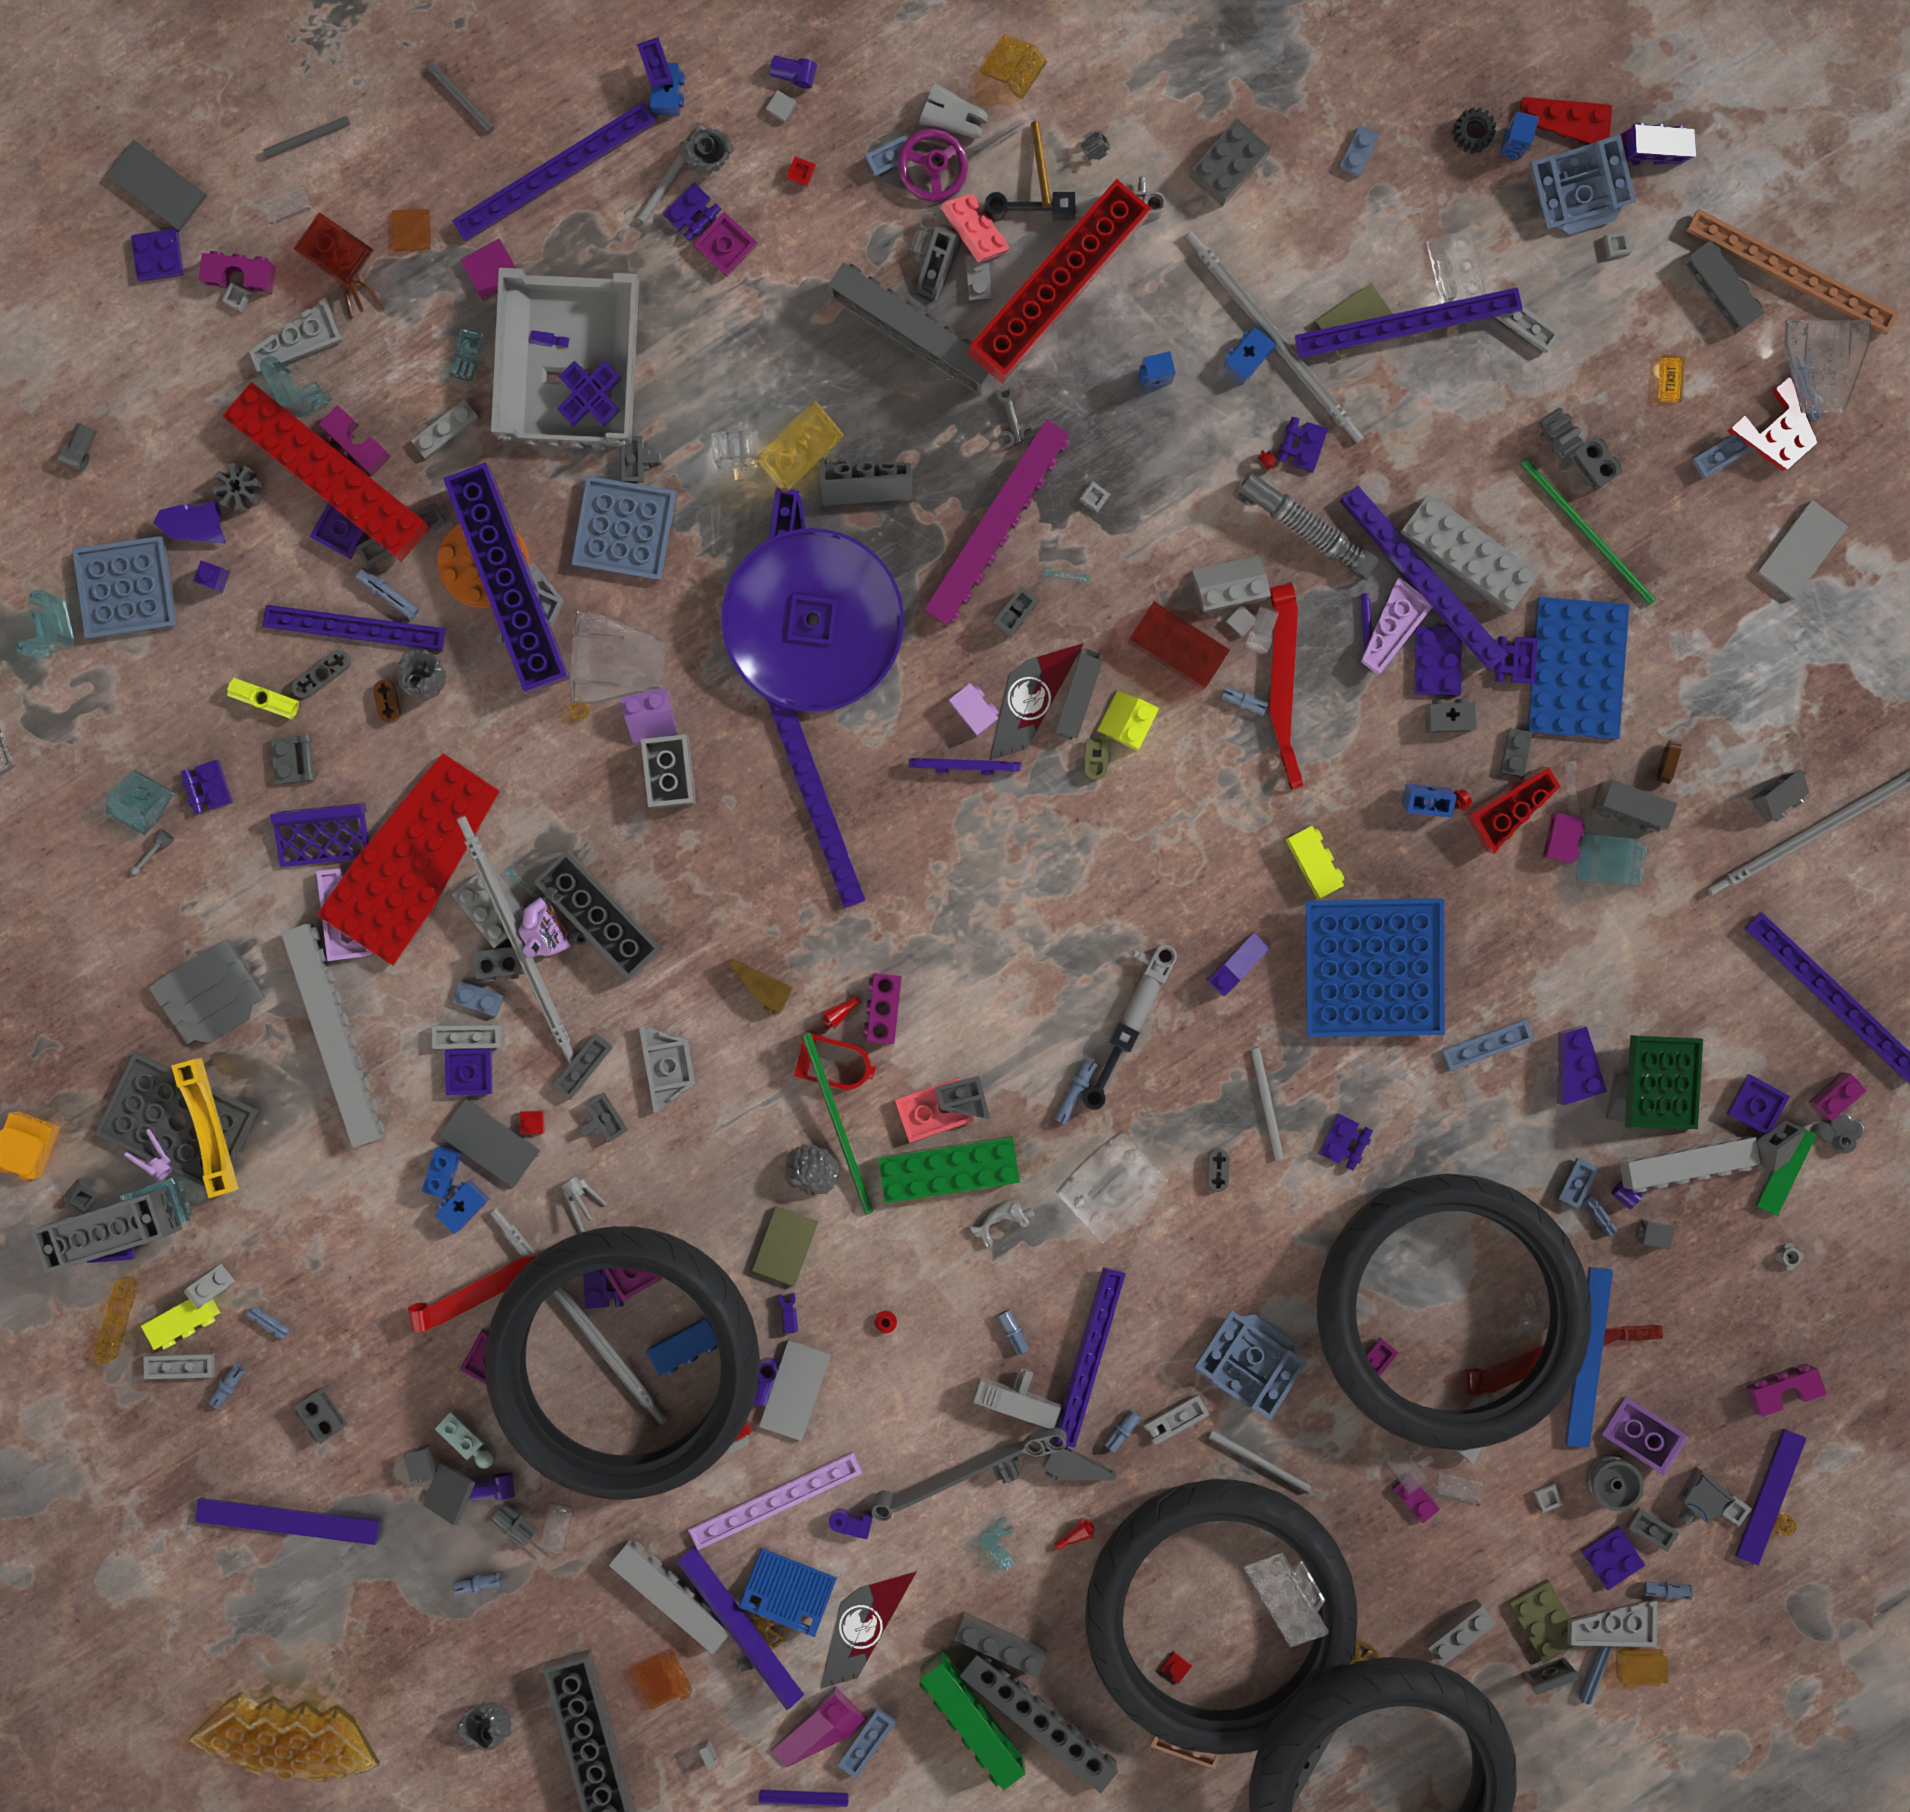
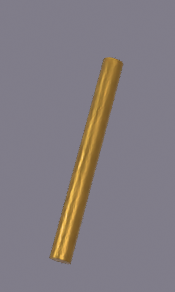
(1041, 165)

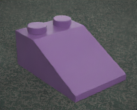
(1645, 1436)

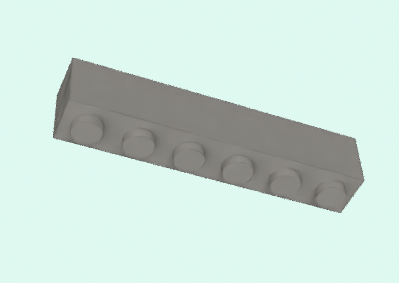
(1689, 1163)
(669, 1595)

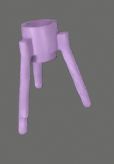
(157, 1167)

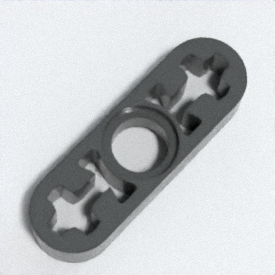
(331, 659)

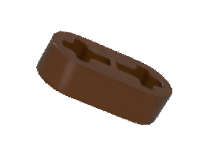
(392, 700)
(1669, 762)

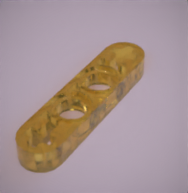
(112, 1318)

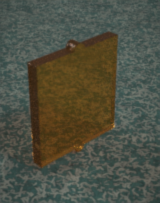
(411, 230)

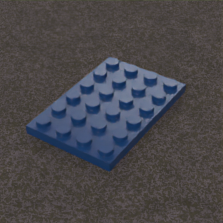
(1578, 668)

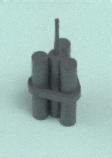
(514, 1527)

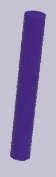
(1366, 618)

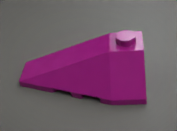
(822, 1727)

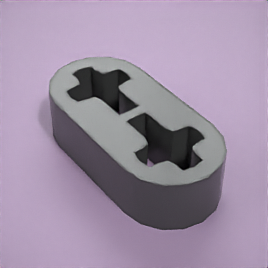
(1212, 1170)

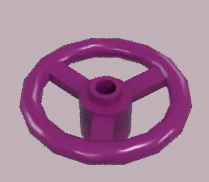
(941, 160)

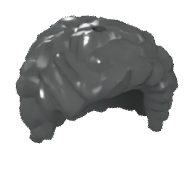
(706, 158)
(421, 674)
(811, 1169)
(484, 1725)

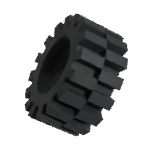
(1480, 118)

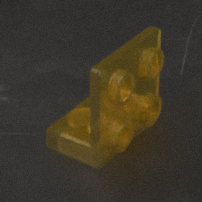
(1014, 64)

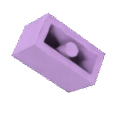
(974, 709)

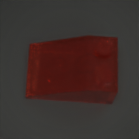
(333, 250)

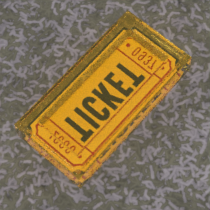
(1671, 378)

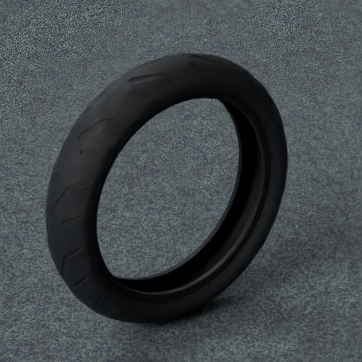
(1568, 1305)
(1143, 1530)
(1375, 1686)

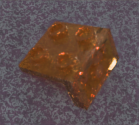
(662, 1679)

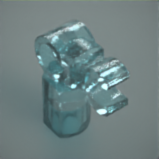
(989, 1542)

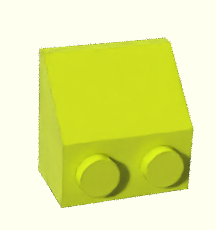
(1128, 720)

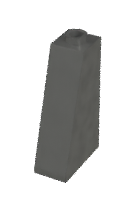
(1079, 693)

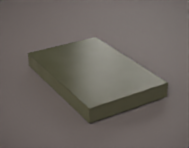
(1359, 307)
(785, 1246)

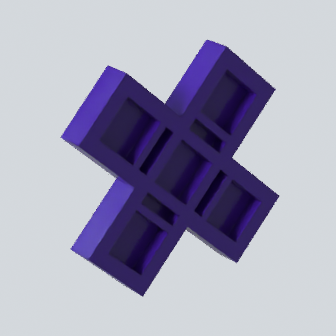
(589, 393)

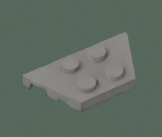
(549, 596)
(667, 1066)

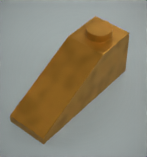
(765, 989)

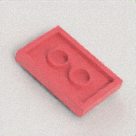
(975, 228)
(923, 1115)

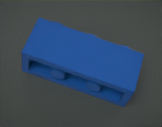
(683, 1347)

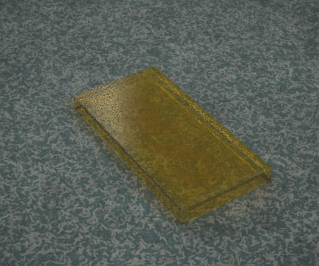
(799, 446)

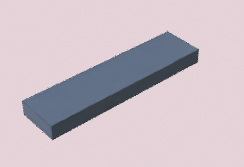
(1487, 1045)

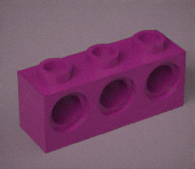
(889, 1019)

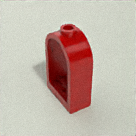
(804, 1063)

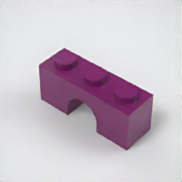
(218, 268)
(339, 427)
(1767, 1394)

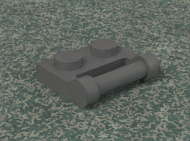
(286, 760)

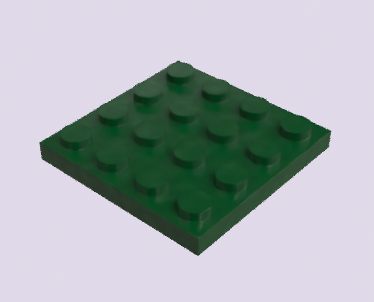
(1663, 1082)

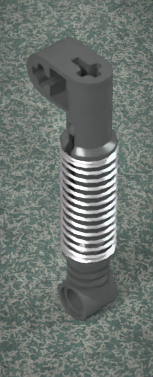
(1283, 508)

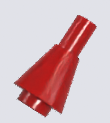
(833, 1016)
(1079, 1532)

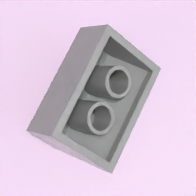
(1231, 584)

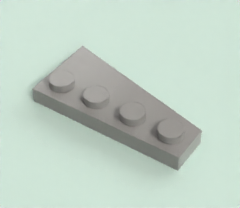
(304, 336)
(1623, 1626)

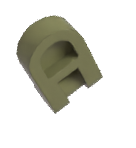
(1096, 767)

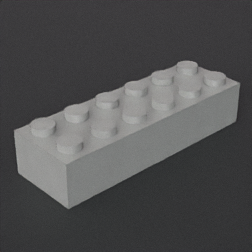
(1468, 553)

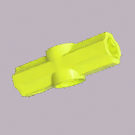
(250, 694)

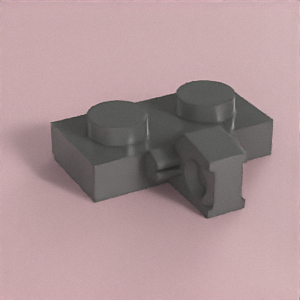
(635, 460)
(603, 1118)

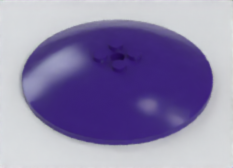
(819, 663)

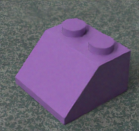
(649, 715)

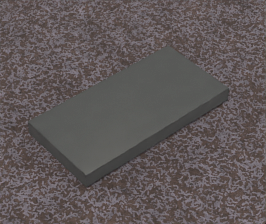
(156, 185)
(489, 1142)

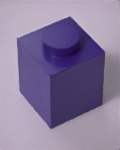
(211, 576)

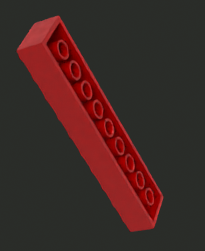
(1059, 281)
(326, 471)

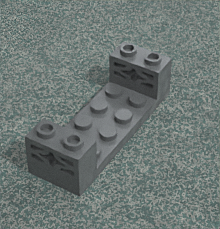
(106, 1230)

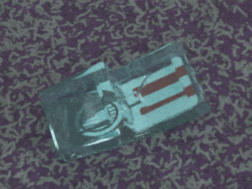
(466, 355)

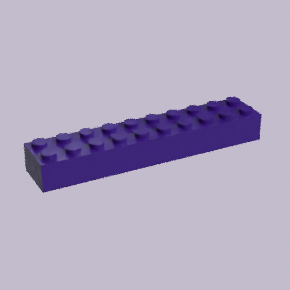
(506, 578)

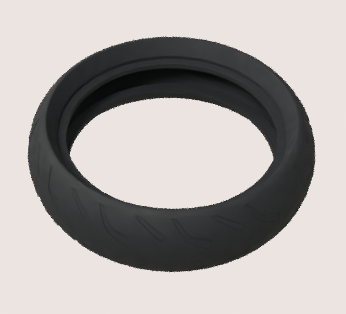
(593, 1471)

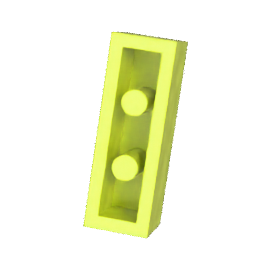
(1315, 862)
(179, 1322)

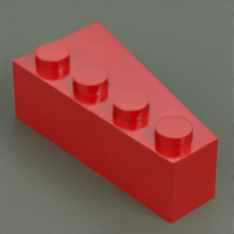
(1507, 810)

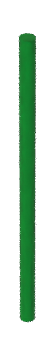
(1588, 532)
(836, 1120)

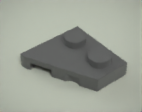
(963, 1097)

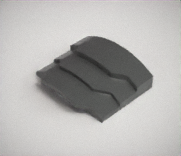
(208, 994)

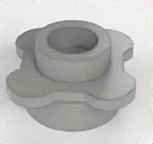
(1796, 1257)

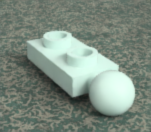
(464, 1440)

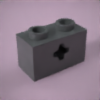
(1464, 716)

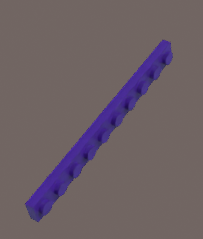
(554, 171)
(1408, 323)
(1423, 578)
(817, 804)
(1831, 994)

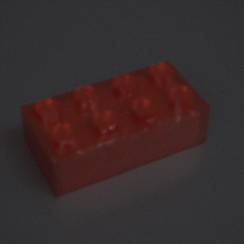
(1178, 646)

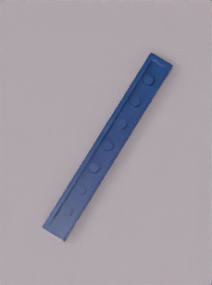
(1586, 1384)

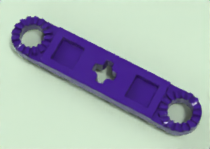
(944, 765)

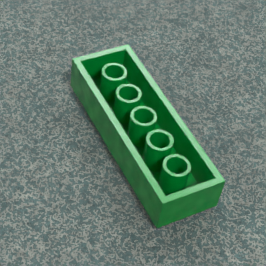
(948, 1169)
(972, 1721)

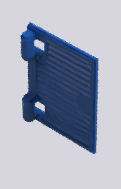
(788, 1591)

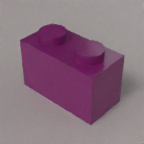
(1563, 838)
(1837, 1096)

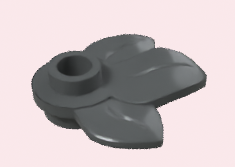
(1841, 1128)

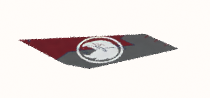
(1028, 698)
(860, 1626)

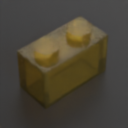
(1641, 1667)

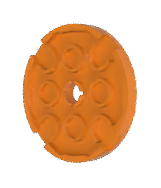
(459, 569)

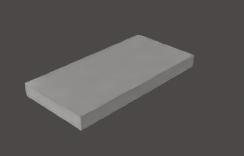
(1802, 549)
(795, 1390)

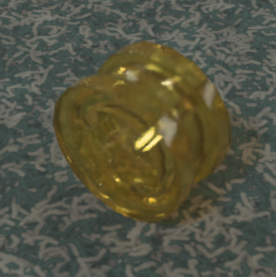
(575, 715)
(1788, 1530)

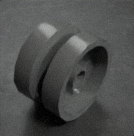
(1618, 1495)

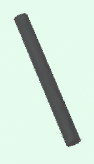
(460, 97)
(307, 136)

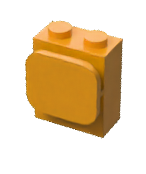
(26, 1145)

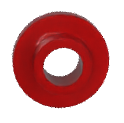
(1267, 460)
(1462, 800)
(882, 1315)

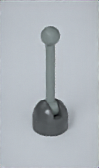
(161, 839)

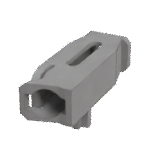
(1017, 1400)

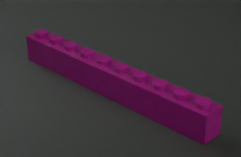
(997, 522)

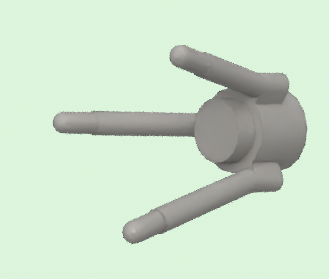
(573, 1190)

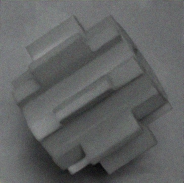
(1095, 145)
(1008, 1470)

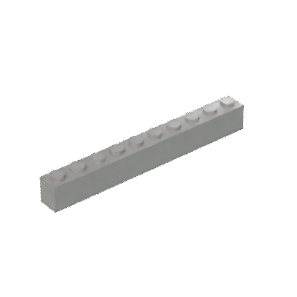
(332, 1034)

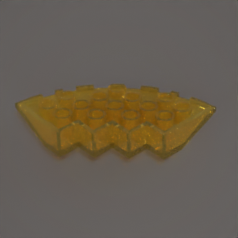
(286, 1740)

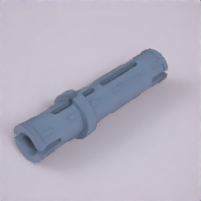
(380, 588)
(1079, 1083)

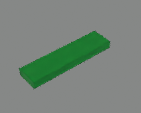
(1781, 1181)

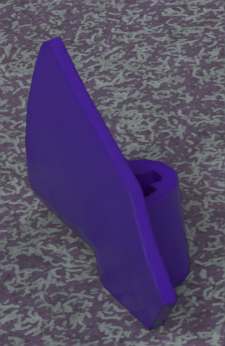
(192, 522)

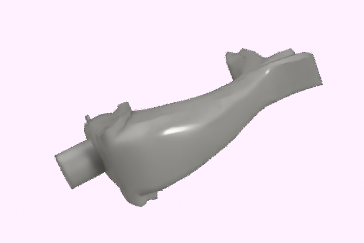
(1006, 1210)

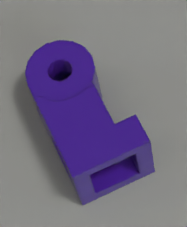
(851, 1524)

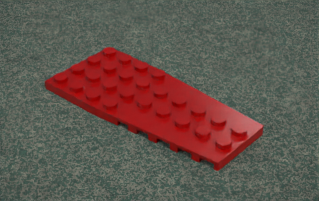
(409, 861)

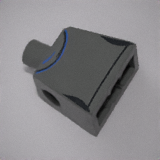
(1703, 1498)

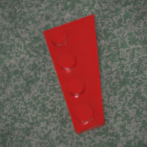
(1570, 119)

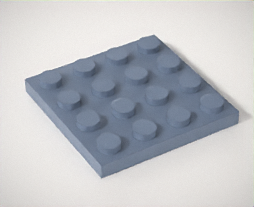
(624, 528)
(124, 587)

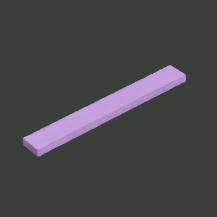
(775, 1501)

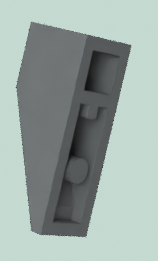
(938, 261)
(1074, 1466)

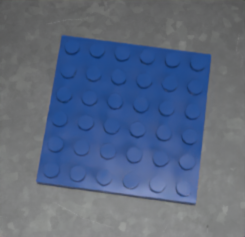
(1375, 967)

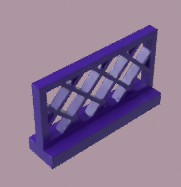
(313, 816)

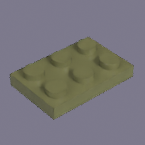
(1543, 1620)

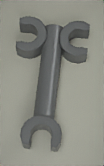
(1016, 435)

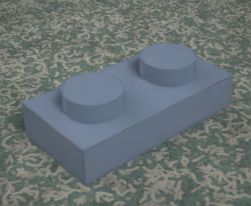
(1359, 151)
(885, 156)
(478, 998)
(1577, 1183)

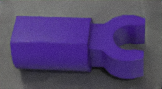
(548, 339)
(788, 1314)

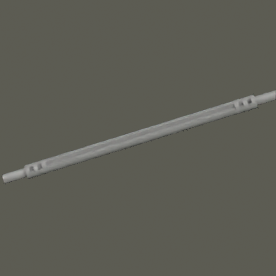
(1274, 335)
(1811, 833)
(512, 931)
(586, 1326)

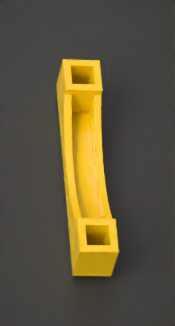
(217, 1165)

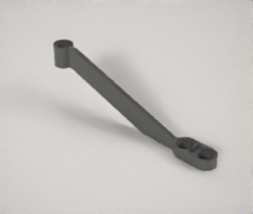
(888, 1503)

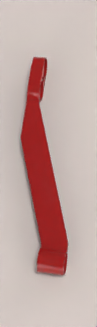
(1282, 677)
(425, 1315)

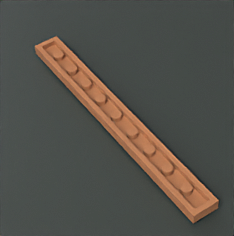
(1792, 271)

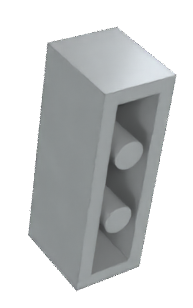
(1459, 1632)

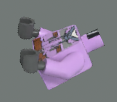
(543, 930)

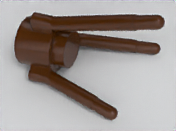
(353, 288)

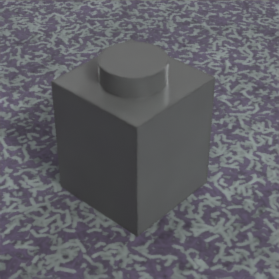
(1655, 1234)
(420, 1463)

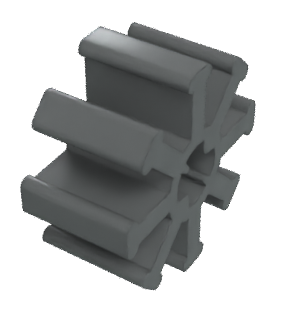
(1560, 433)
(245, 481)

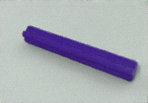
(803, 1798)

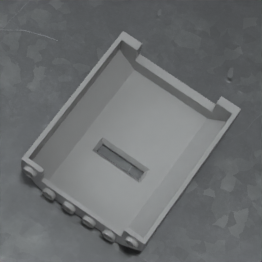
(600, 326)

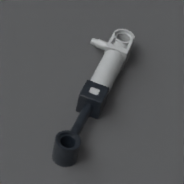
(1068, 205)
(1128, 1028)

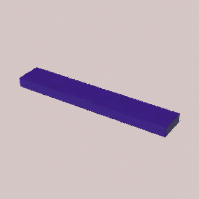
(1770, 1497)

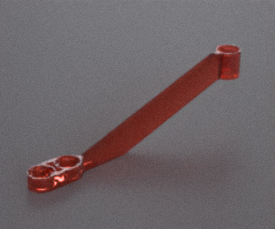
(1516, 1369)

